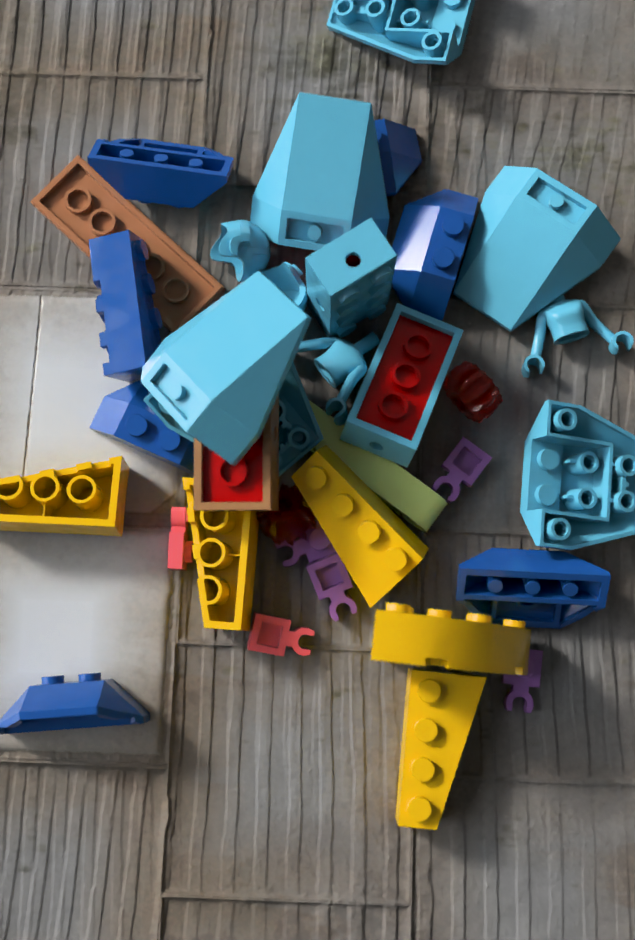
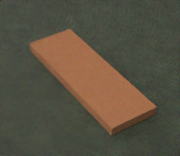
(88, 207)

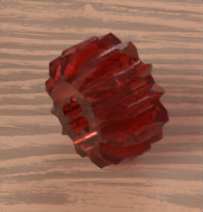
(472, 391)
(291, 519)

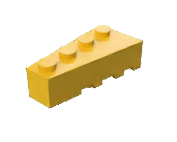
(67, 500)
(359, 525)
(225, 563)
(433, 738)

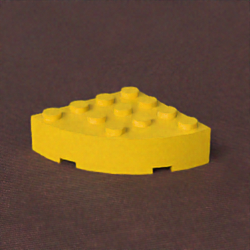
(450, 642)

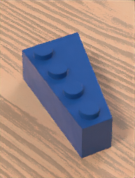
(125, 303)

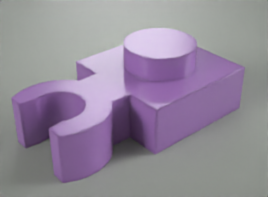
(463, 466)
(314, 547)
(330, 580)
(521, 683)

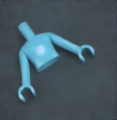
(567, 324)
(340, 364)

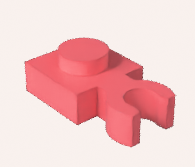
(179, 547)
(273, 634)

